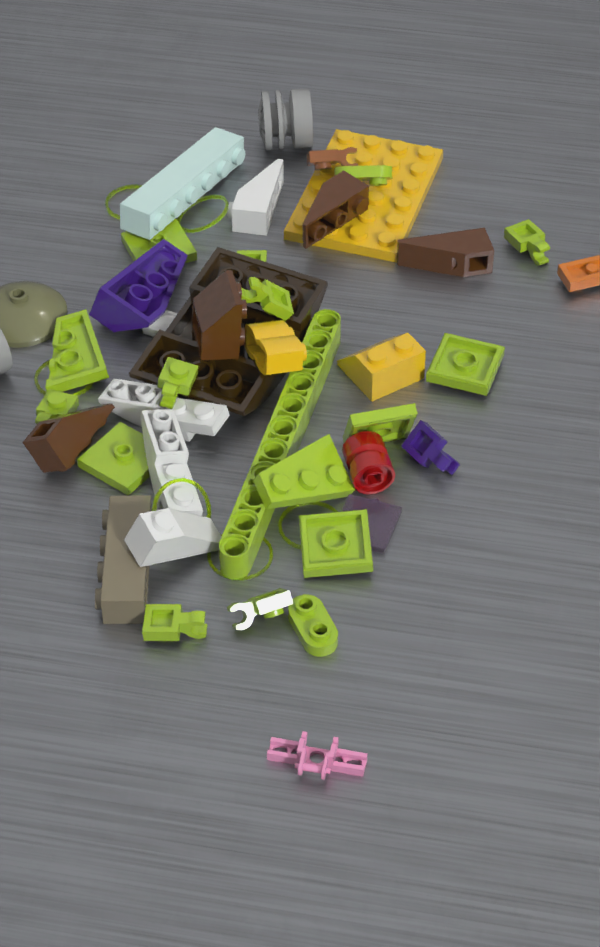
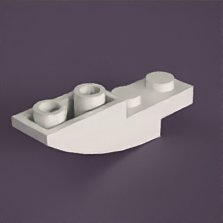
(193, 416)
(168, 460)

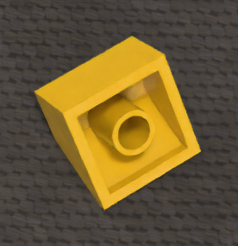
(386, 366)

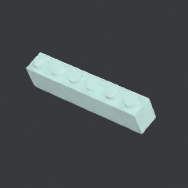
(181, 183)

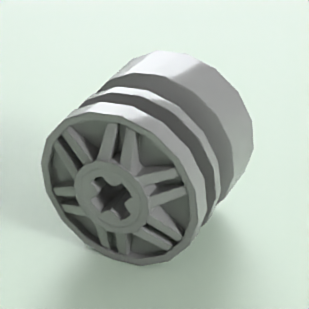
(286, 119)

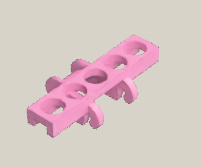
(302, 758)

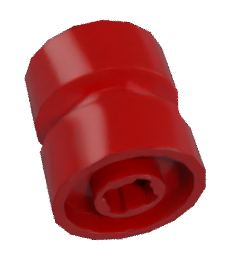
(368, 462)

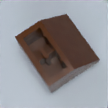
(218, 319)

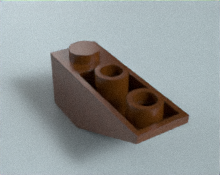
(335, 205)
(449, 253)
(60, 439)

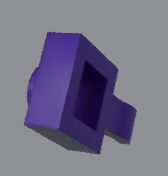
(426, 447)

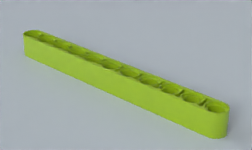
(281, 439)

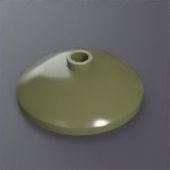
(29, 312)

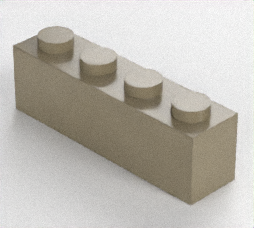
(122, 579)

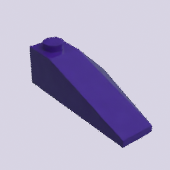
(141, 290)

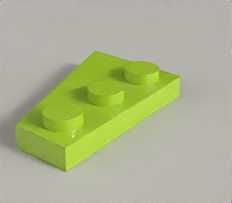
(75, 354)
(305, 477)

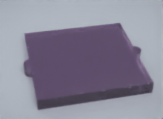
(381, 519)

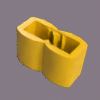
(274, 347)

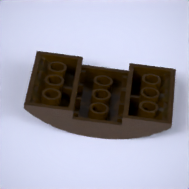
(231, 381)

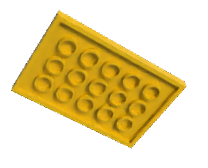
(390, 207)

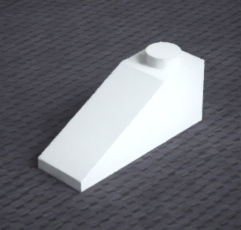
(257, 201)
(170, 536)

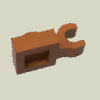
(325, 158)

